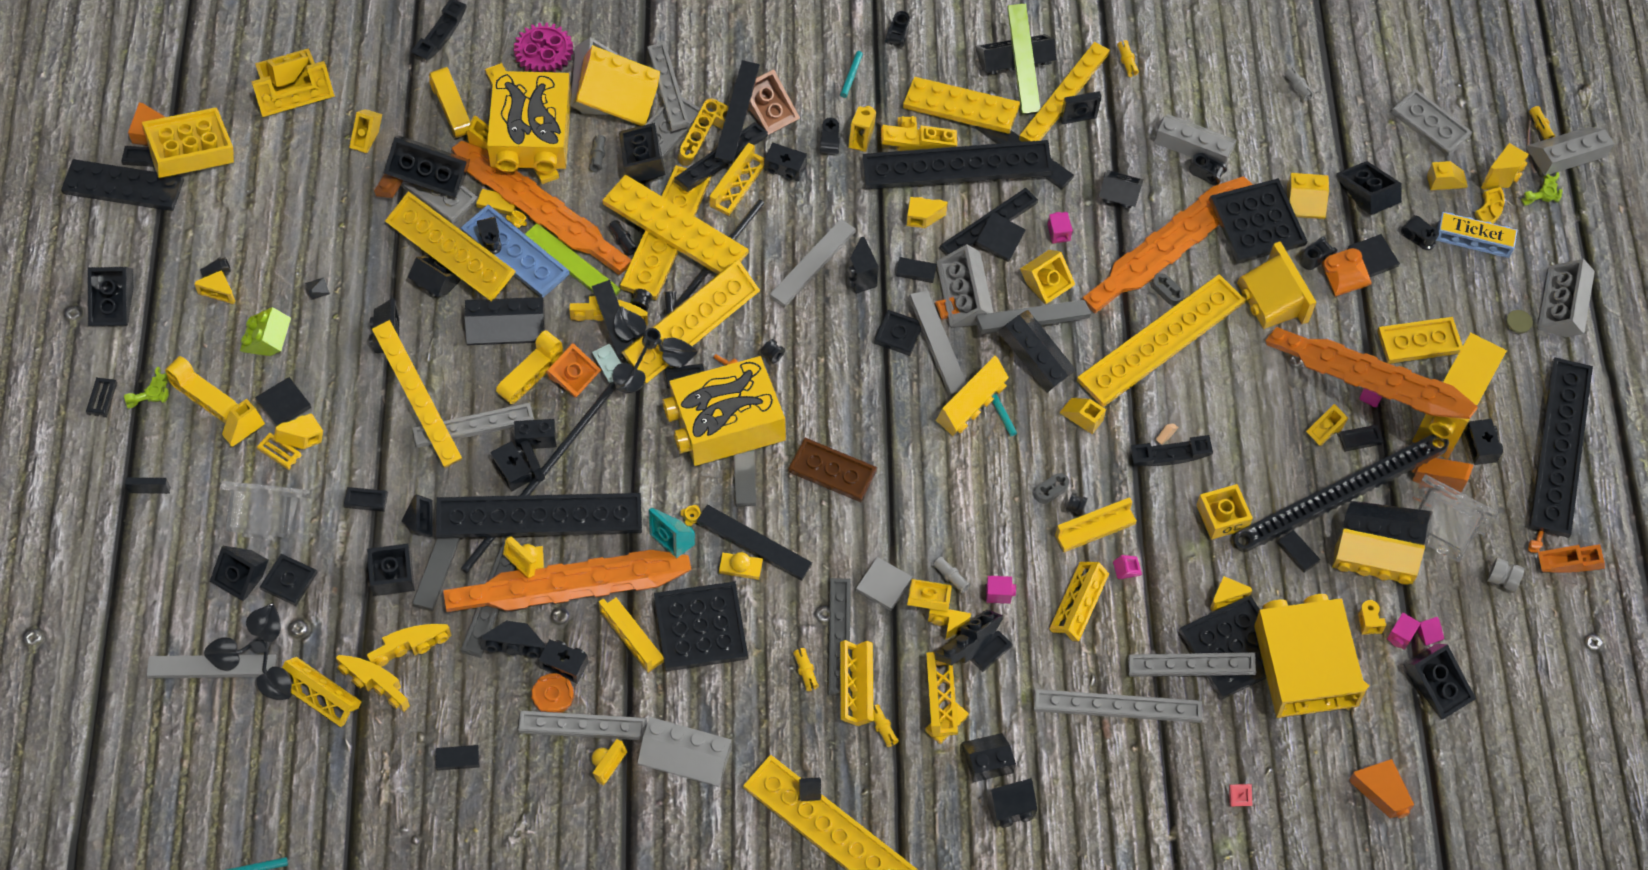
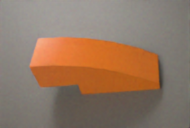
(1572, 559)

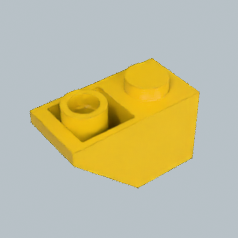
(925, 211)
(1084, 413)
(241, 422)
(299, 433)

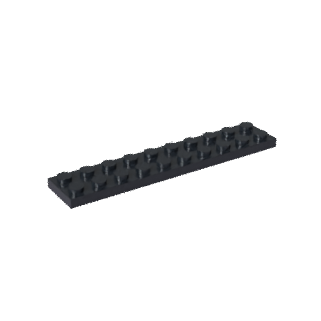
(957, 164)
(1561, 448)
(538, 515)

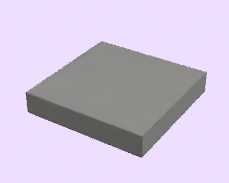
(884, 584)

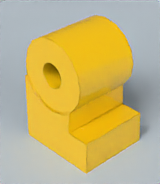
(1369, 619)

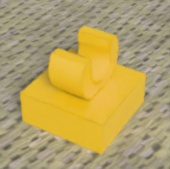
(907, 122)

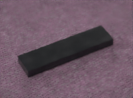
(609, 306)

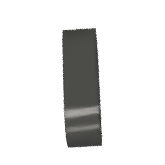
(1167, 290)
(1053, 491)

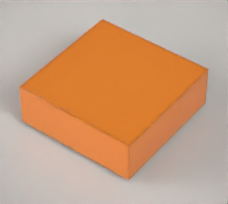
(941, 308)

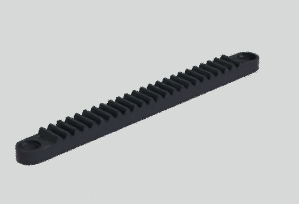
(1340, 493)

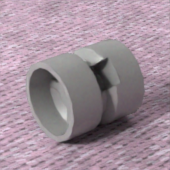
(1505, 574)

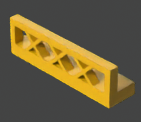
(730, 180)
(1095, 525)
(1084, 600)
(631, 634)
(860, 683)
(324, 687)
(935, 701)

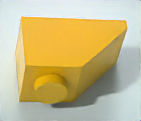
(286, 68)
(365, 130)
(1446, 176)

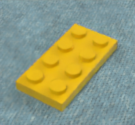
(1420, 340)

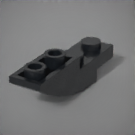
(973, 638)

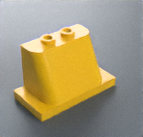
(309, 87)
(1277, 290)

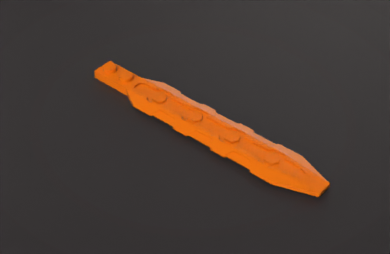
(542, 208)
(1161, 248)
(1368, 372)
(571, 581)

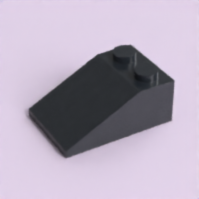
(642, 153)
(1371, 187)
(109, 295)
(1440, 680)

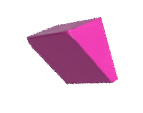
(1370, 397)
(1127, 567)
(1431, 631)

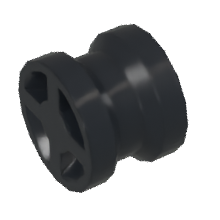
(641, 298)
(772, 351)
(1076, 504)

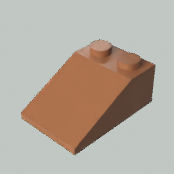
(771, 103)

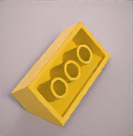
(973, 397)
(1378, 556)

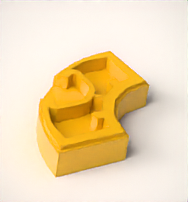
(1492, 207)

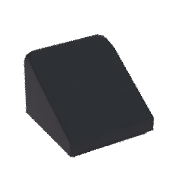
(810, 789)

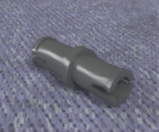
(597, 153)

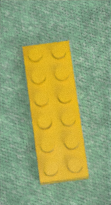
(961, 105)

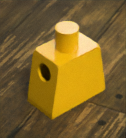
(863, 119)

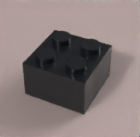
(390, 569)

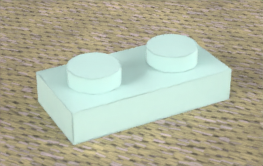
(606, 360)

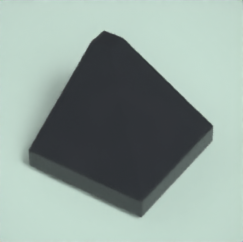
(317, 288)

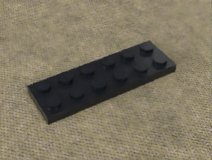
(122, 185)

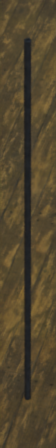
(605, 395)

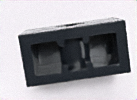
(785, 162)
(538, 432)
(1483, 441)
(505, 458)
(569, 668)

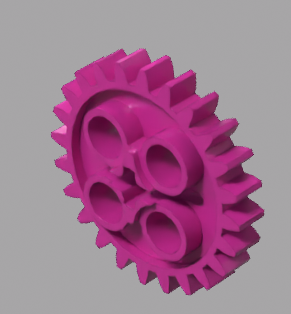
(543, 48)

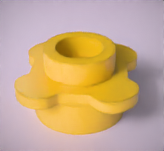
(517, 219)
(694, 509)

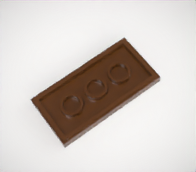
(832, 469)

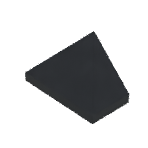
(420, 515)

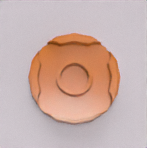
(552, 693)

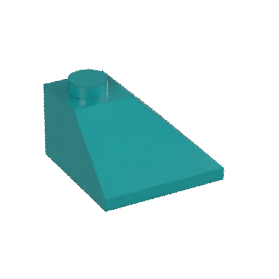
(670, 532)

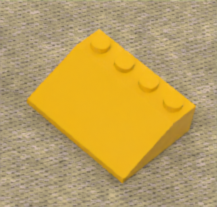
(617, 85)
(188, 142)

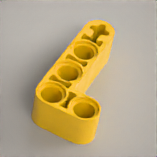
(450, 100)
(699, 132)
(531, 369)
(198, 389)

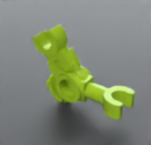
(1547, 193)
(153, 392)

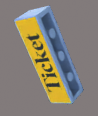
(1476, 234)

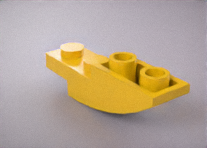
(916, 139)
(591, 310)
(416, 638)
(370, 676)

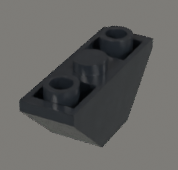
(513, 639)

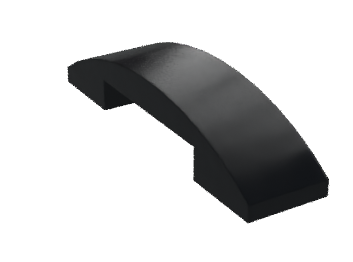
(442, 30)
(1172, 453)

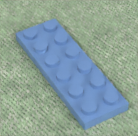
(530, 261)

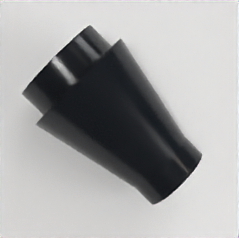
(216, 266)

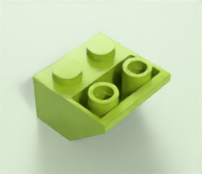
(265, 333)

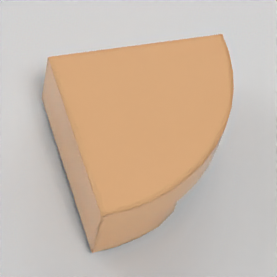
(1166, 433)

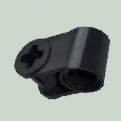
(898, 29)
(830, 136)
(1207, 168)
(1418, 231)
(490, 234)
(1317, 253)

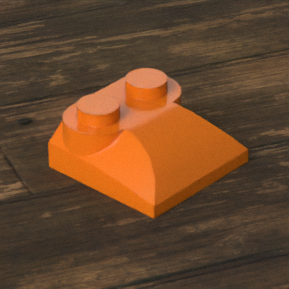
(1346, 271)
(573, 370)

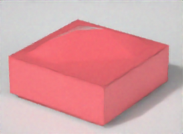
(1240, 794)

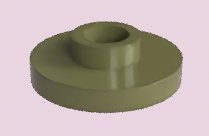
(1519, 321)

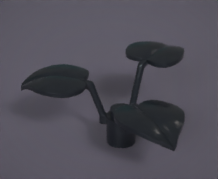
(631, 325)
(266, 626)

